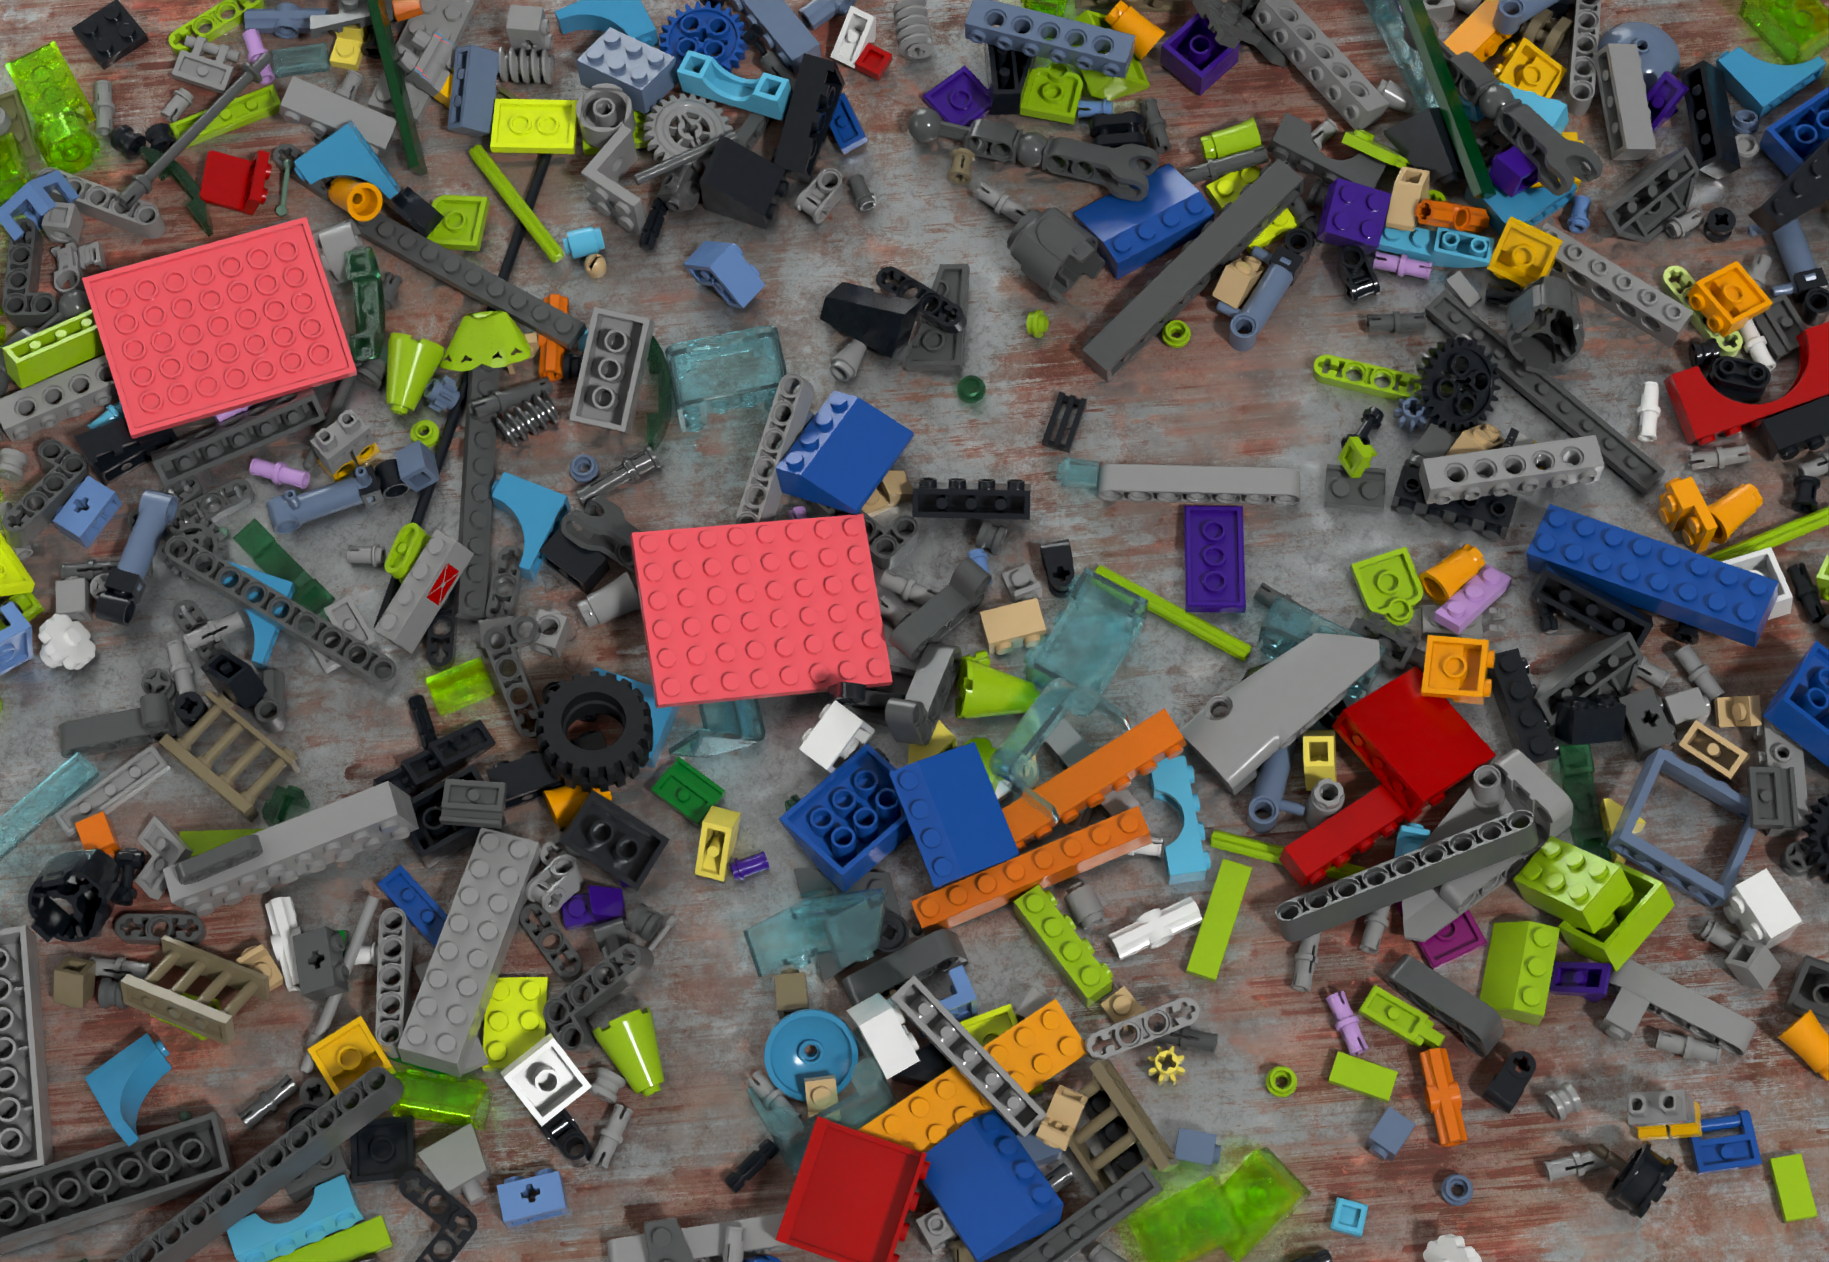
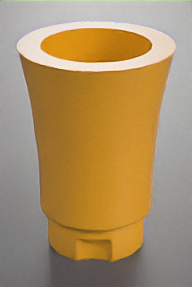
(1130, 21)
(357, 198)
(1733, 510)
(1451, 573)
(564, 801)
(1810, 1042)

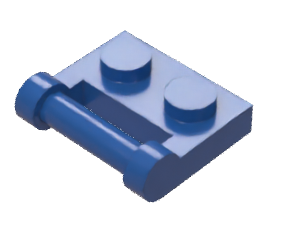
(1726, 1152)

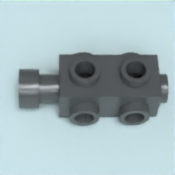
(1388, 636)

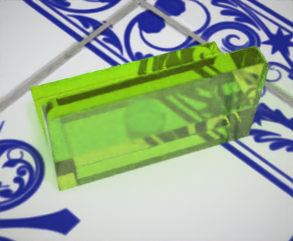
(460, 686)

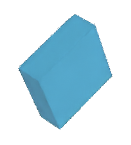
(1349, 1217)

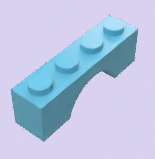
(706, 78)
(1551, 110)
(1185, 856)
(330, 1210)

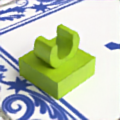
(1356, 457)

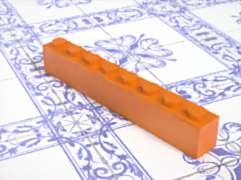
(1096, 776)
(1039, 866)

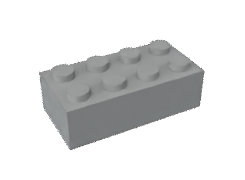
(612, 370)

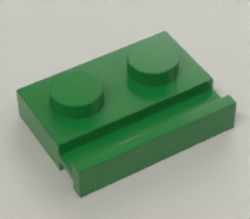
(688, 791)

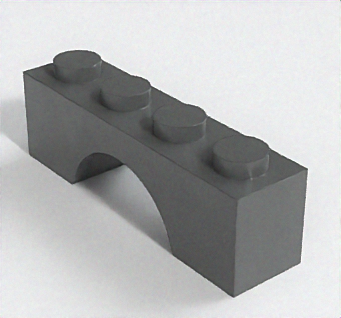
(1295, 144)

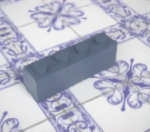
(781, 30)

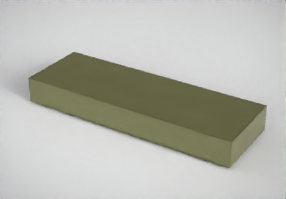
(13, 105)

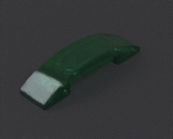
(197, 206)
(368, 304)
(658, 422)
(277, 562)
(1578, 783)

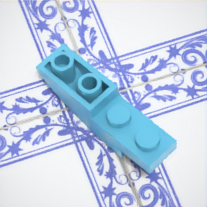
(1443, 247)

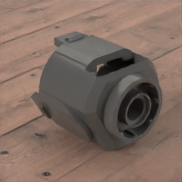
(1054, 251)
(1545, 325)

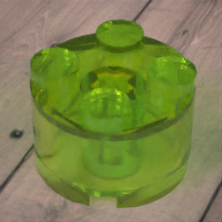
(66, 141)

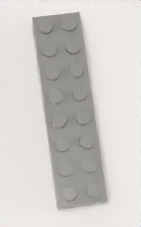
(302, 847)
(470, 953)
(23, 1071)

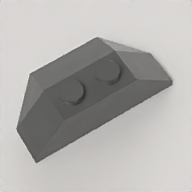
(1652, 197)
(1597, 669)

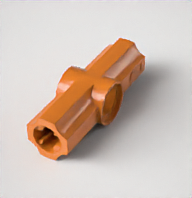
(1452, 215)
(550, 352)
(1443, 1097)

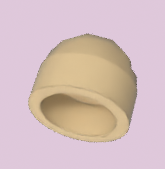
(599, 267)

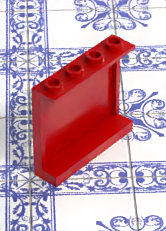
(1412, 741)
(852, 1195)

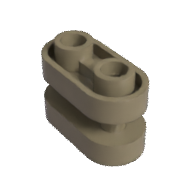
(1535, 31)

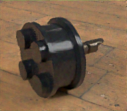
(1638, 1178)

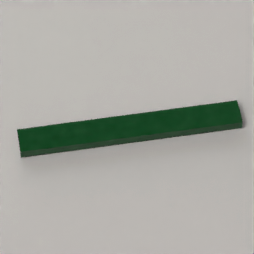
(397, 87)
(1448, 98)

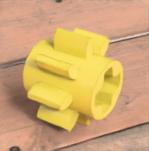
(1160, 1059)

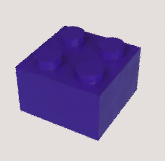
(1196, 56)
(1353, 215)

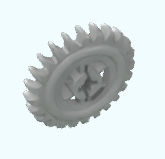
(689, 131)

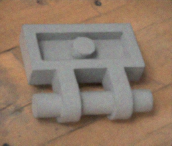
(202, 71)

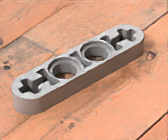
(1142, 1030)

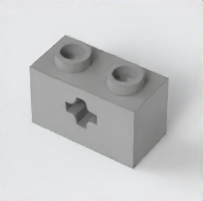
(529, 29)

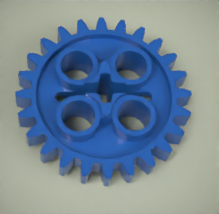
(704, 39)

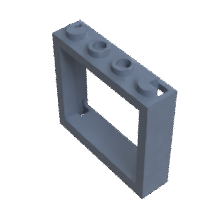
(1663, 864)

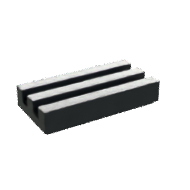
(1070, 401)

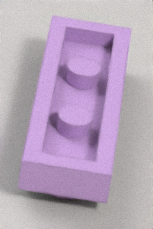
(1472, 599)

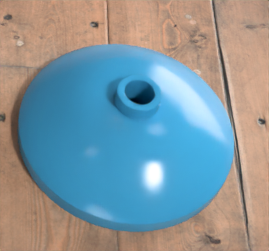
(790, 1063)

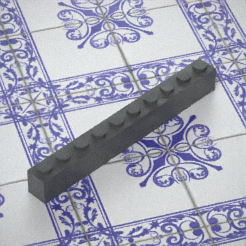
(1192, 270)

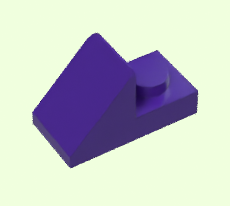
(1664, 98)
(593, 907)
(1580, 979)

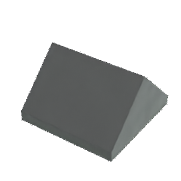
(1810, 989)

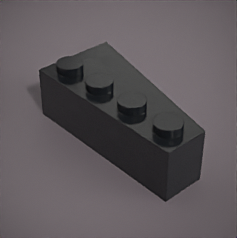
(808, 117)
(1798, 193)

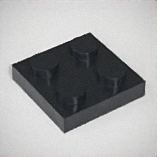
(110, 34)
(383, 1151)

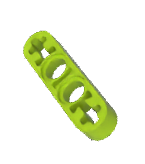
(214, 17)
(1369, 374)

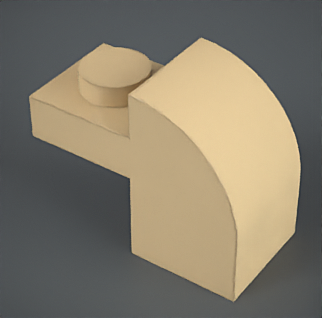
(1062, 1118)

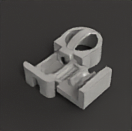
(72, 259)

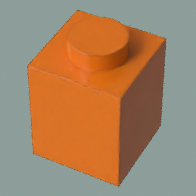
(98, 833)

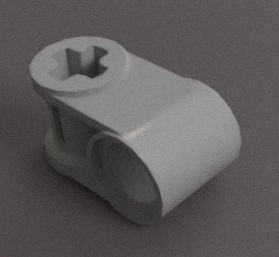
(818, 199)
(558, 883)

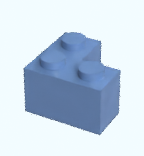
(726, 270)

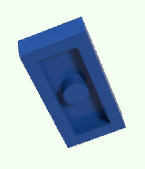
(847, 126)

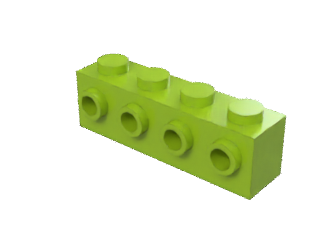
(53, 350)
(1063, 946)

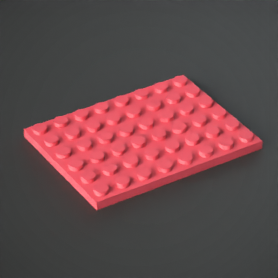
(219, 327)
(759, 609)

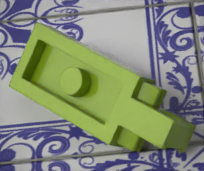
(1400, 1019)

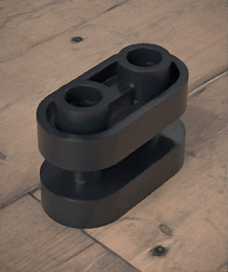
(1118, 129)
(1739, 379)

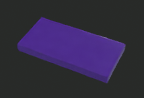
(1214, 559)

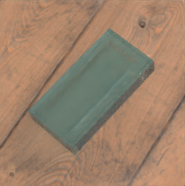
(300, 60)

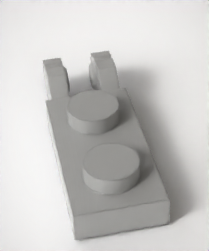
(1474, 630)

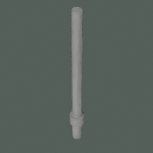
(333, 1001)

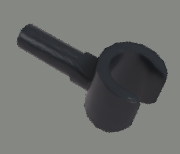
(752, 37)

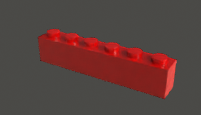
(1345, 834)

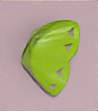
(483, 336)

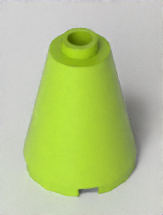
(409, 370)
(991, 692)
(634, 1050)

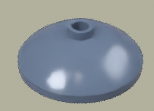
(1660, 49)

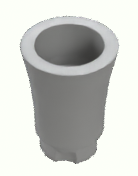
(610, 601)
(1324, 802)

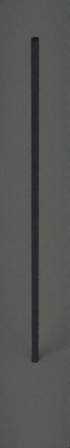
(455, 412)

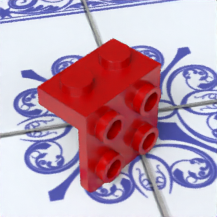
(235, 181)

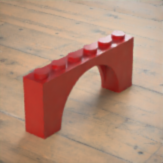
(1708, 413)

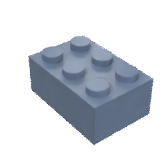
(632, 65)

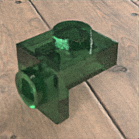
(278, 806)

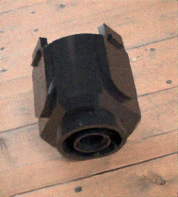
(91, 898)

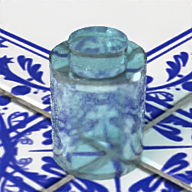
(1078, 473)

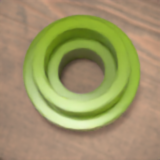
(1037, 323)
(1176, 326)
(428, 440)
(1285, 1073)

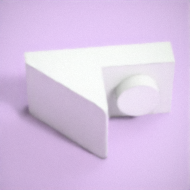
(855, 34)

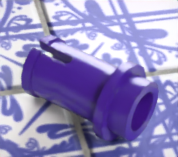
(749, 866)

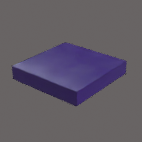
(959, 98)

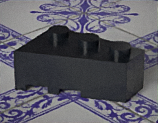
(1006, 78)
(871, 317)
(115, 453)

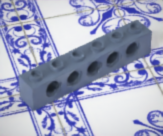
(1063, 31)

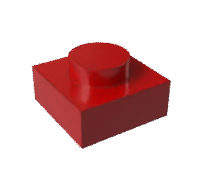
(873, 61)

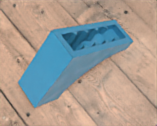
(600, 15)
(1765, 85)
(346, 154)
(1528, 206)
(535, 511)
(264, 632)
(661, 717)
(125, 1082)

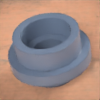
(1745, 122)
(584, 461)
(1457, 1180)

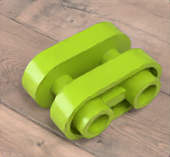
(406, 550)

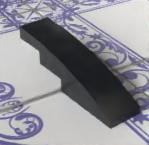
(440, 759)

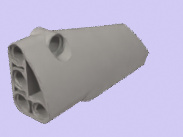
(1277, 705)
(1514, 786)

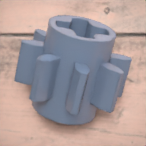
(441, 393)
(1404, 412)

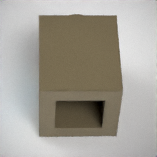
(74, 982)
(791, 992)

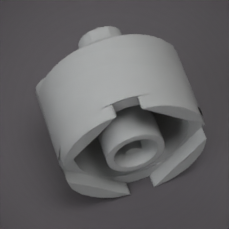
(603, 113)
(335, 242)

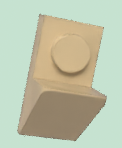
(891, 491)

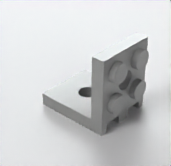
(602, 179)

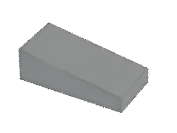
(1463, 290)

